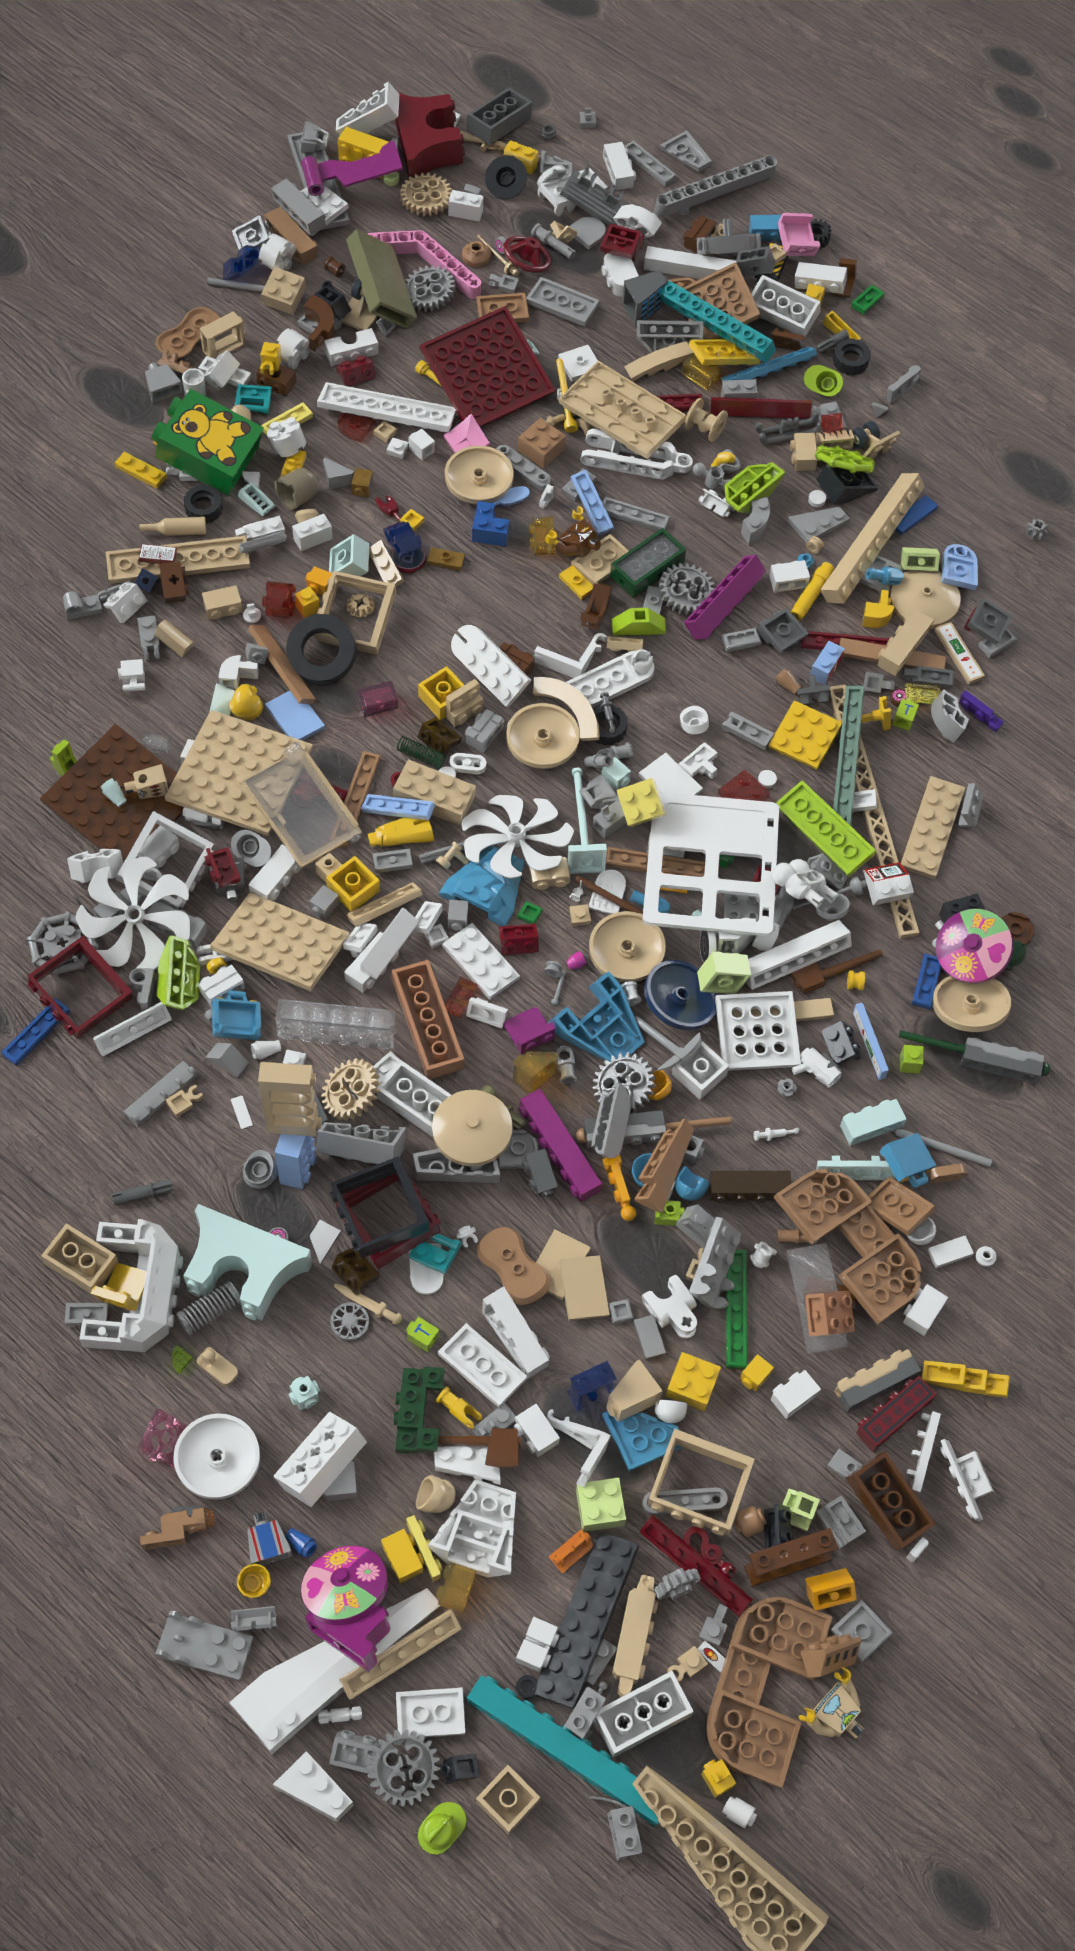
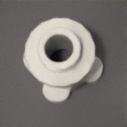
(762, 1255)

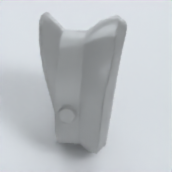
(260, 1169)

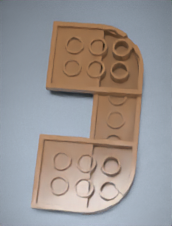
(889, 1268)
(738, 1728)

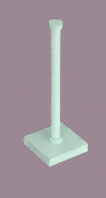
(584, 857)

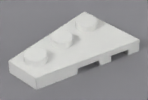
(466, 1461)

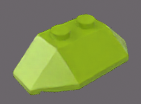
(751, 485)
(178, 974)

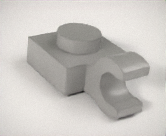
(505, 283)
(874, 682)
(714, 1628)

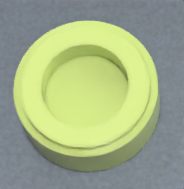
(391, 179)

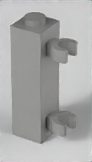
(609, 819)

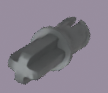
(833, 341)

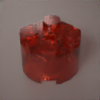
(279, 599)

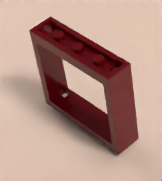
(80, 945)
(381, 1259)

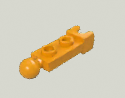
(621, 1194)

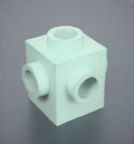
(304, 1399)

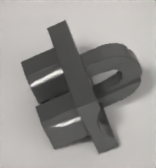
(822, 691)

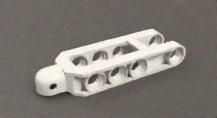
(611, 460)

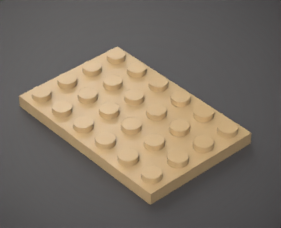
(280, 941)

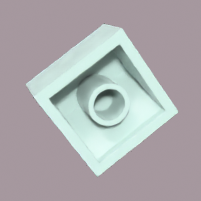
(350, 556)

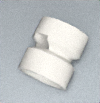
(194, 380)

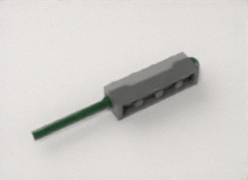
(992, 1057)

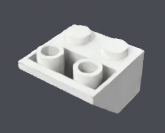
(733, 942)

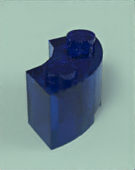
(244, 262)
(402, 538)

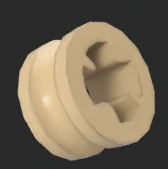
(814, 545)

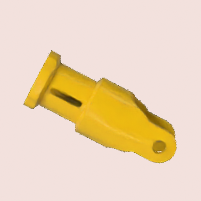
(458, 1407)

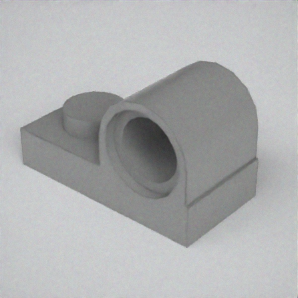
(80, 607)
(144, 988)

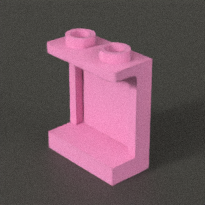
(797, 234)

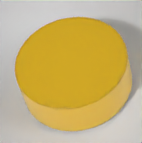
(215, 964)

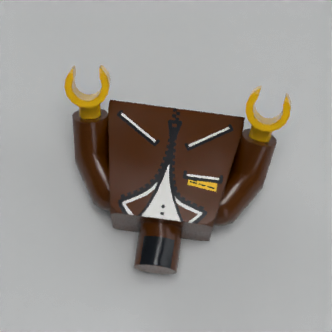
(578, 539)

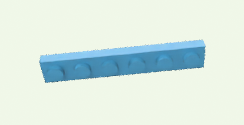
(773, 365)

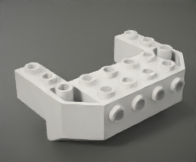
(153, 1315)

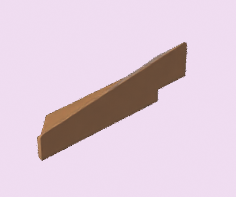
(663, 1167)

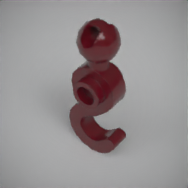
(710, 1552)

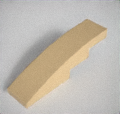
(661, 359)

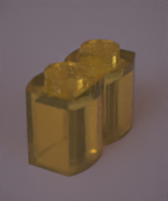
(456, 1586)

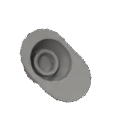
(251, 847)

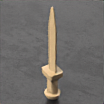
(378, 1309)

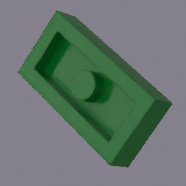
(867, 299)

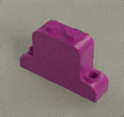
(355, 1639)

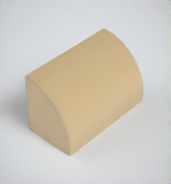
(173, 638)

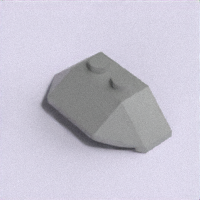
(661, 334)

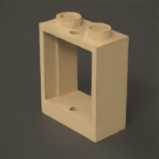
(218, 327)

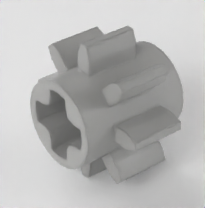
(1036, 529)

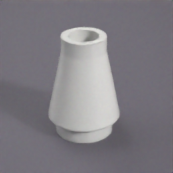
(263, 1049)

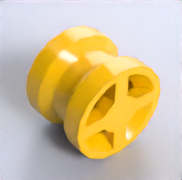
(855, 980)

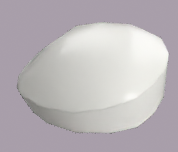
(694, 720)

